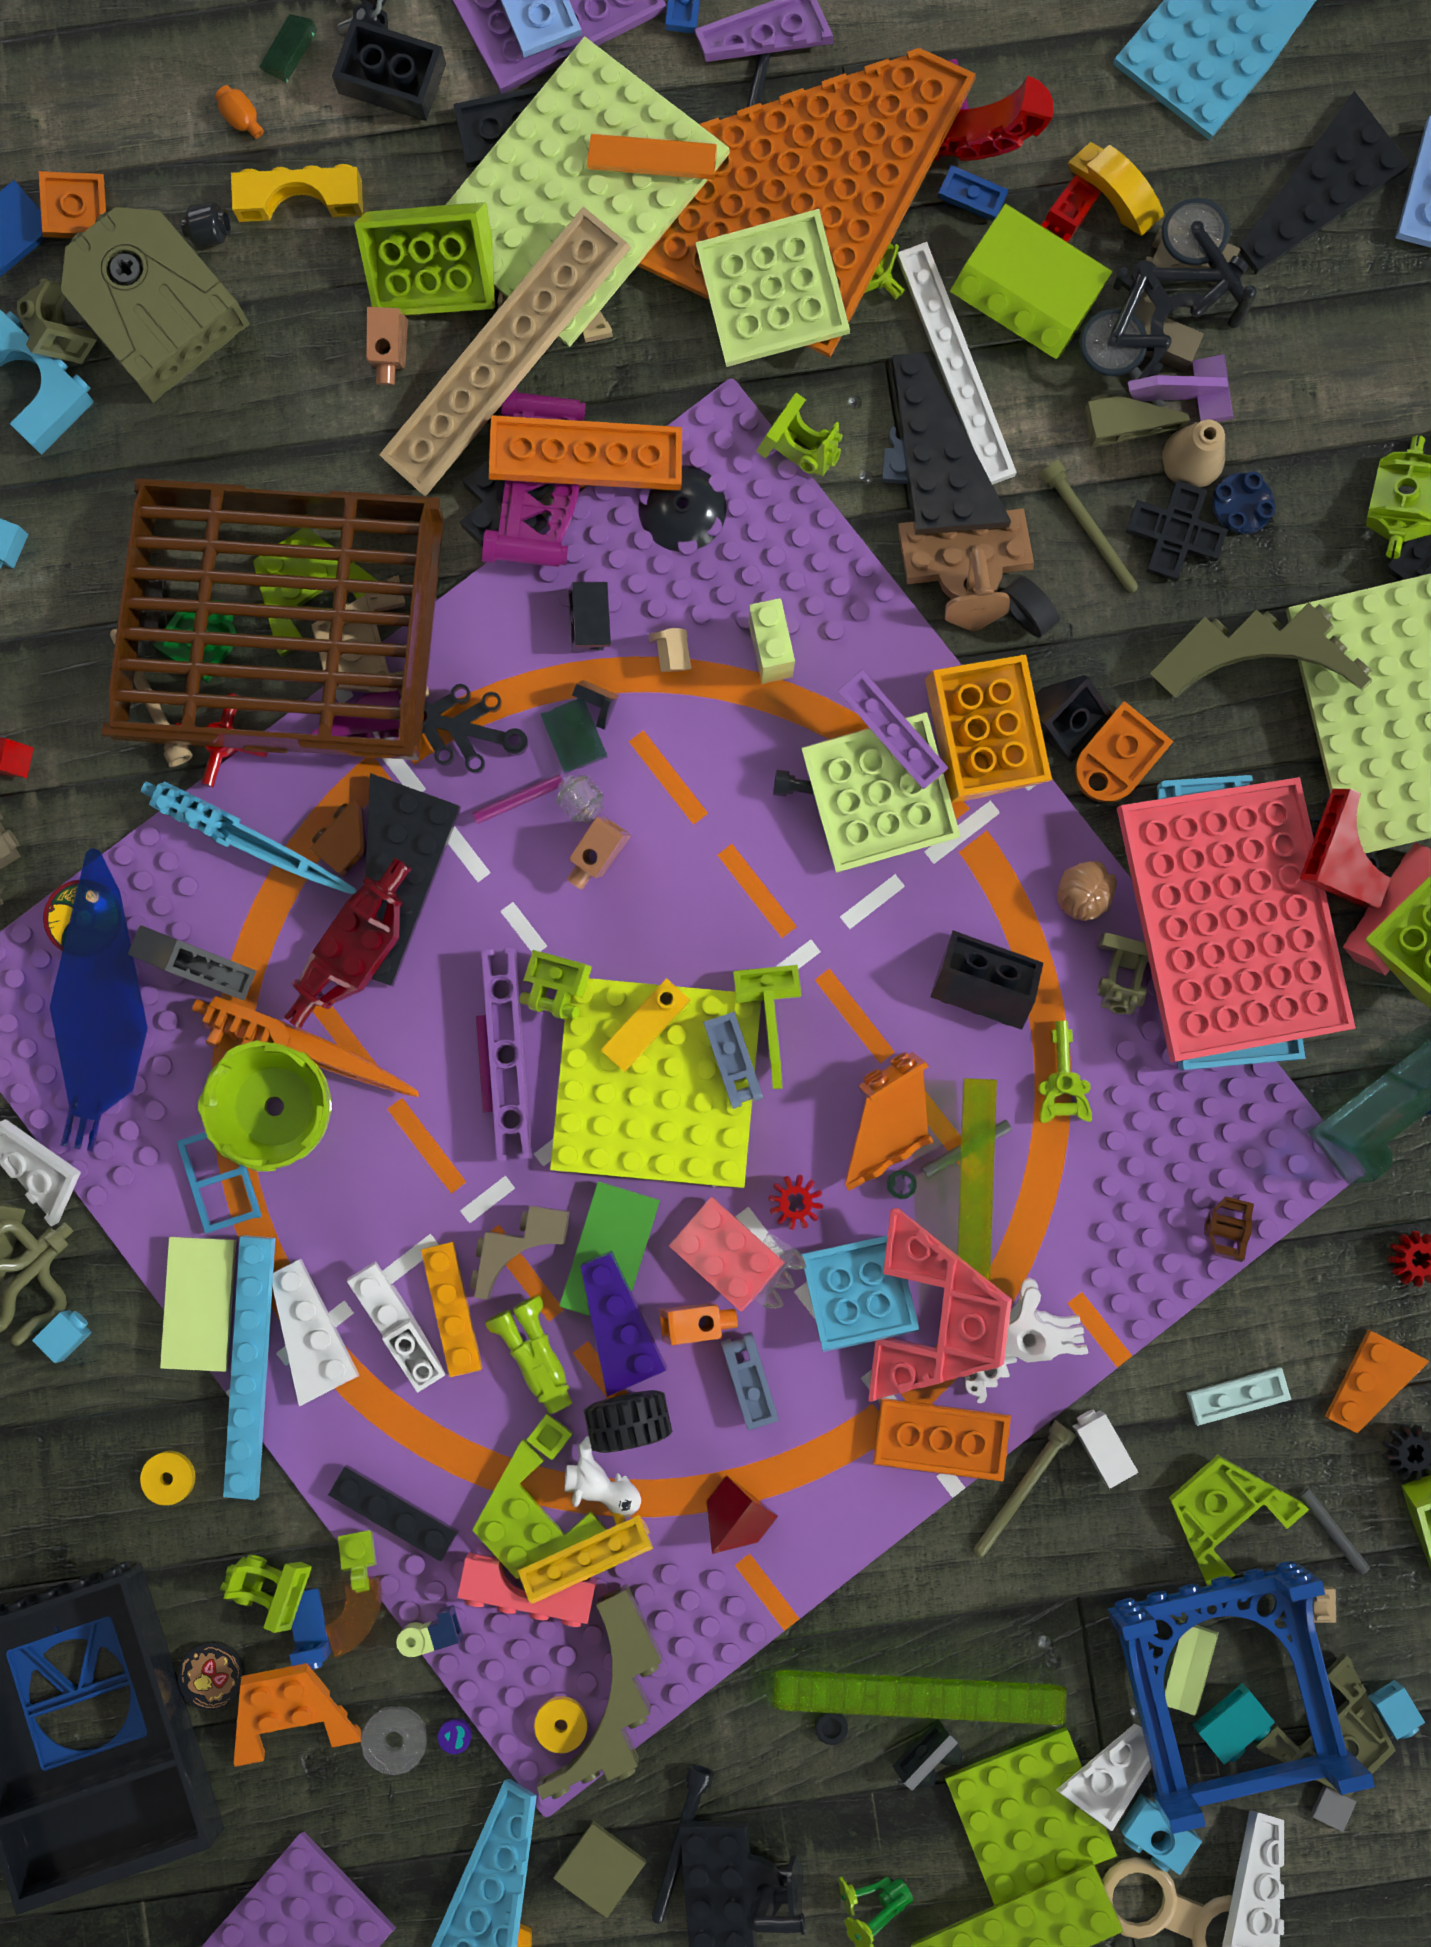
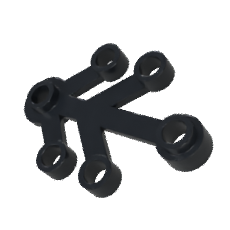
(462, 726)

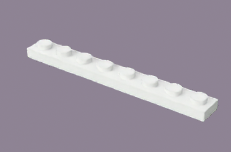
(955, 361)

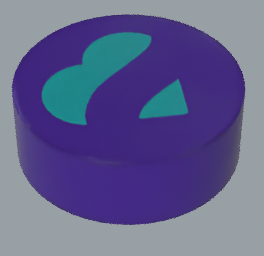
(454, 1735)

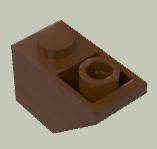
(343, 840)

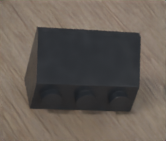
(987, 980)

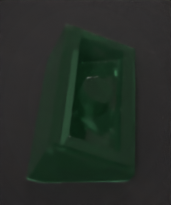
(288, 47)

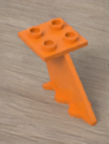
(891, 1119)

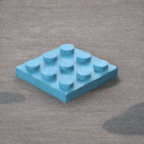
(855, 1298)

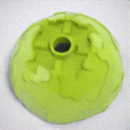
(237, 1101)

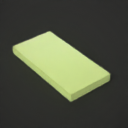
(198, 1304)

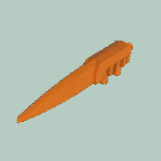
(249, 1025)

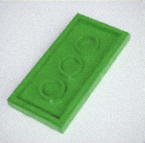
(615, 1222)

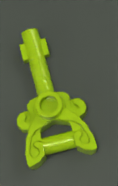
(1064, 1082)

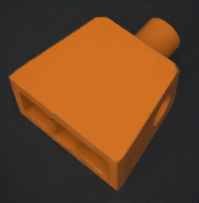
(681, 1325)

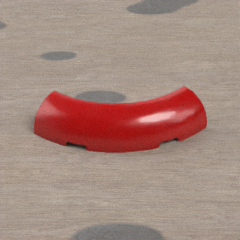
(1000, 125)

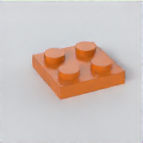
(70, 202)

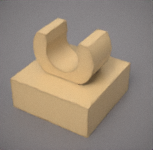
(1325, 1606)

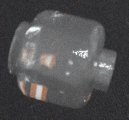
(580, 798)

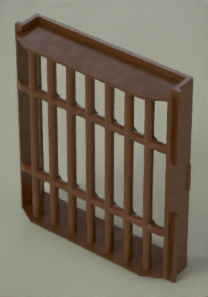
(348, 509)

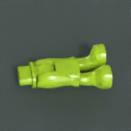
(534, 1356)

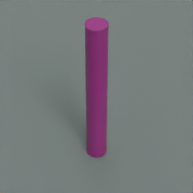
(517, 799)
(484, 1065)

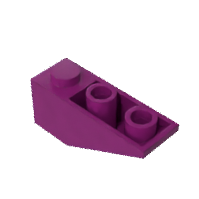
(369, 727)

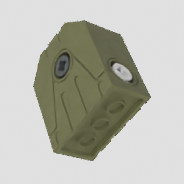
(148, 297)

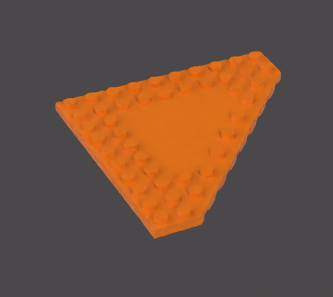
(837, 148)

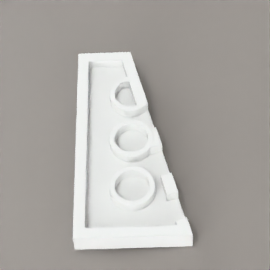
(310, 1337)
(1257, 1888)

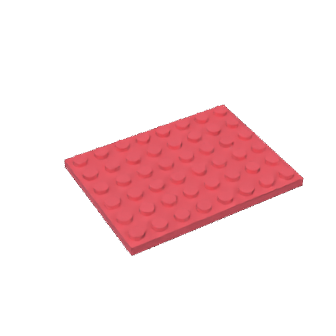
(1228, 925)

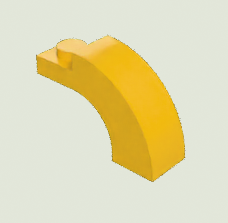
(1121, 184)

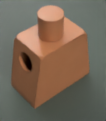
(386, 330)
(607, 841)

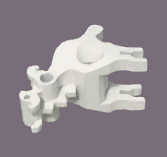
(1031, 1337)

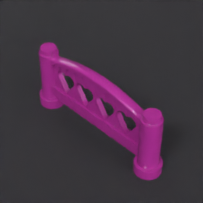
(515, 538)

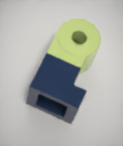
(431, 1636)

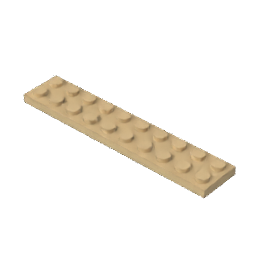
(505, 350)

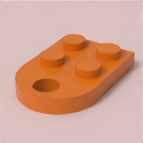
(1121, 754)

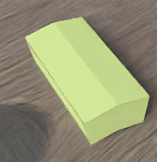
(1189, 1668)

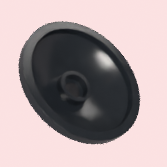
(672, 524)

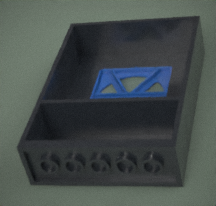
(106, 1810)

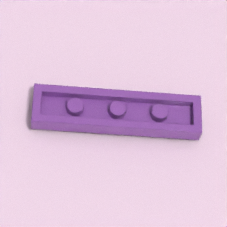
(892, 729)

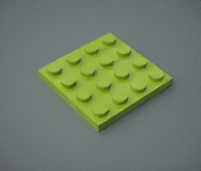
(1019, 1821)

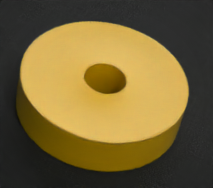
(152, 1478)
(561, 1709)

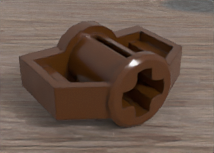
(1229, 1228)

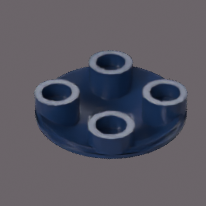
(1243, 502)

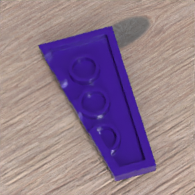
(620, 1331)

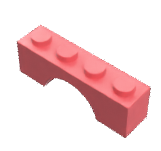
(487, 1583)

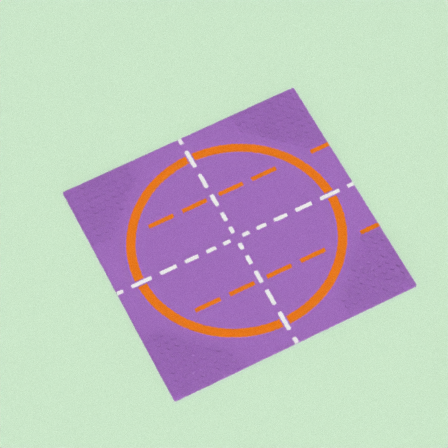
(702, 889)

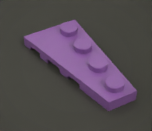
(765, 29)

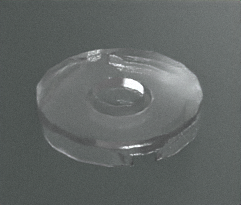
(389, 1759)

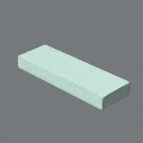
(1238, 1396)

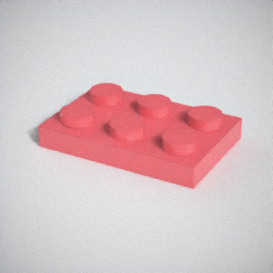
(726, 1254)

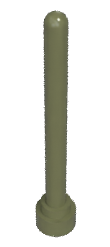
(1055, 477)
(1058, 1438)

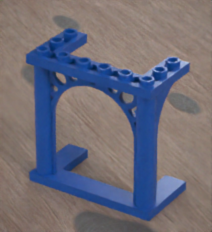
(1294, 1594)

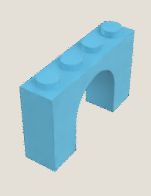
(60, 397)

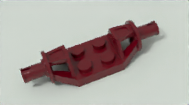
(351, 945)

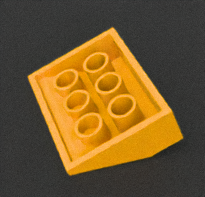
(987, 728)

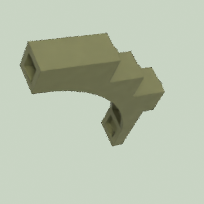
(610, 1747)

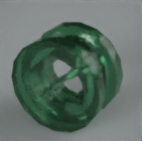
(912, 1185)

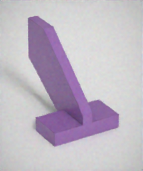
(1207, 385)

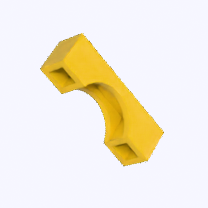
(260, 192)

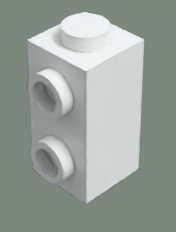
(1104, 1448)

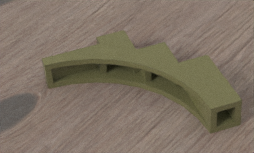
(1258, 637)

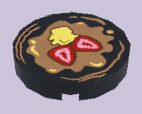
(210, 1675)

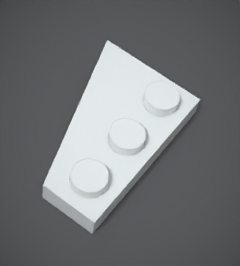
(38, 1170)
(1110, 1779)

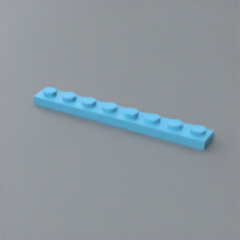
(249, 1367)

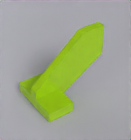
(765, 986)

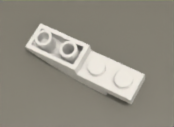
(397, 1326)

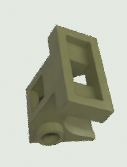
(44, 318)
(1129, 955)

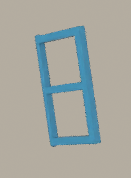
(242, 1170)

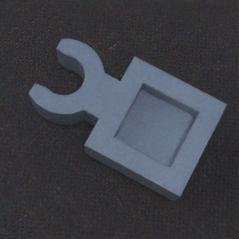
(894, 462)

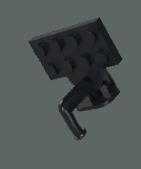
(733, 1891)

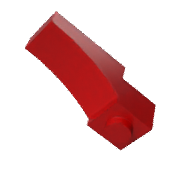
(1071, 208)

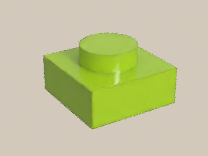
(549, 1436)

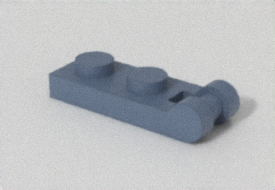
(732, 1058)
(750, 1382)

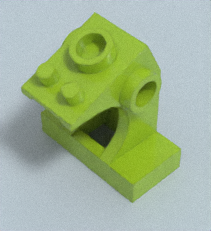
(789, 426)
(245, 1584)

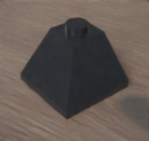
(1071, 714)

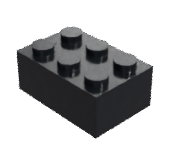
(389, 69)

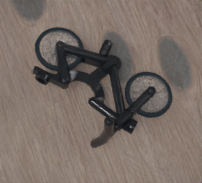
(1194, 235)

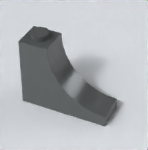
(191, 962)

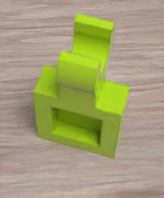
(357, 1554)

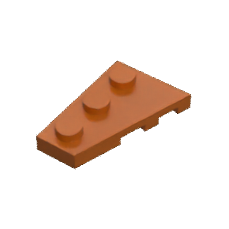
(1373, 1380)

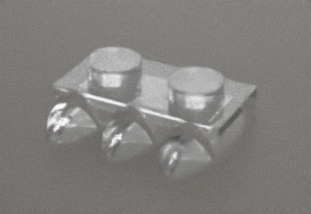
(782, 1279)

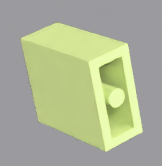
(771, 641)

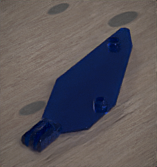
(97, 1003)

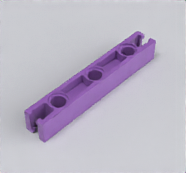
(505, 1029)

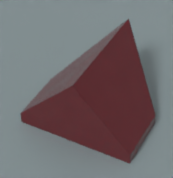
(736, 1517)

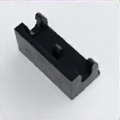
(589, 616)

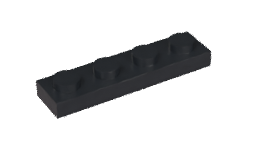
(393, 1513)

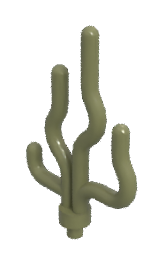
(34, 1262)

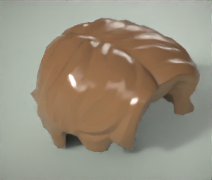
(1086, 890)

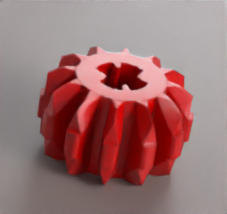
(806, 1200)
(1404, 1257)

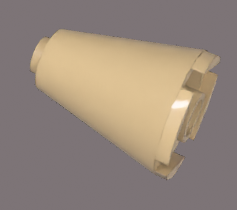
(1195, 453)

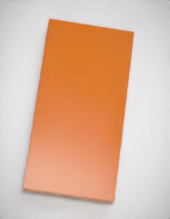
(941, 1439)

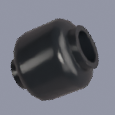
(206, 224)

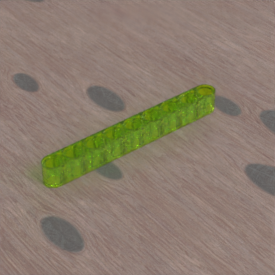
(919, 1697)

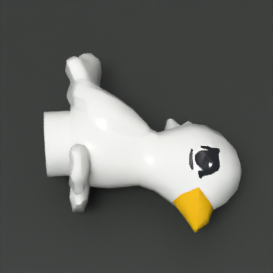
(592, 1484)

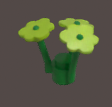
(894, 1899)

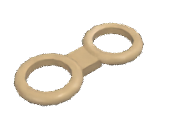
(1176, 1912)

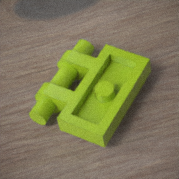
(557, 974)

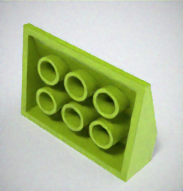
(428, 258)
(1031, 281)
(1405, 942)

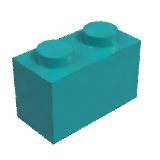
(1234, 1724)

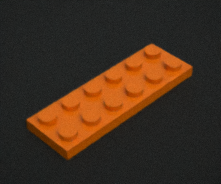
(585, 453)

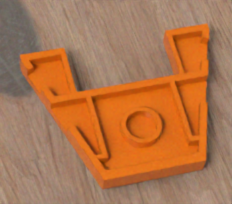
(284, 1701)

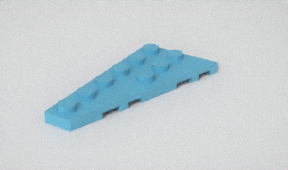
(492, 1887)

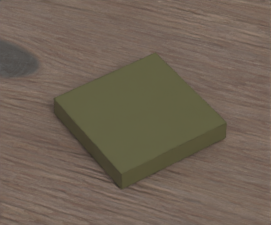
(599, 1869)

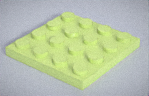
(773, 287)
(872, 802)

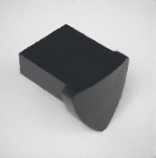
(599, 697)

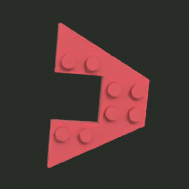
(971, 1322)

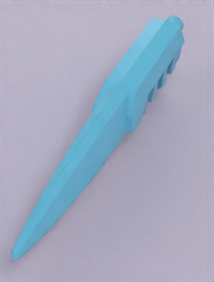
(228, 830)

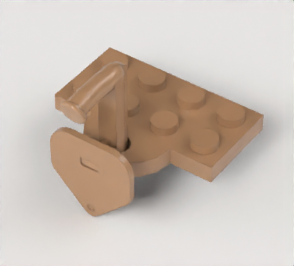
(968, 559)

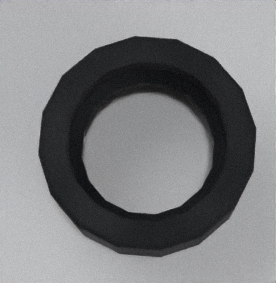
(1031, 607)

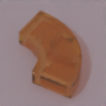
(356, 1619)

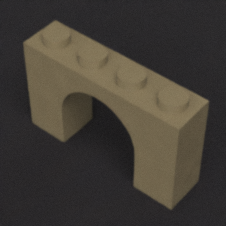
(1184, 339)

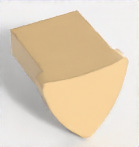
(672, 649)

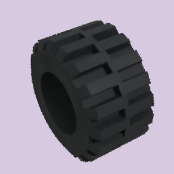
(628, 1421)

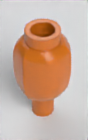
(238, 110)

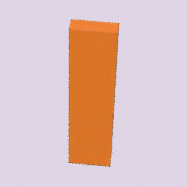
(652, 156)

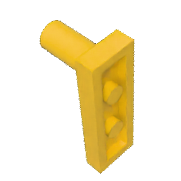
(645, 1025)

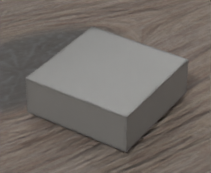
(1333, 1808)

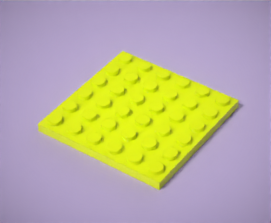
(668, 1109)

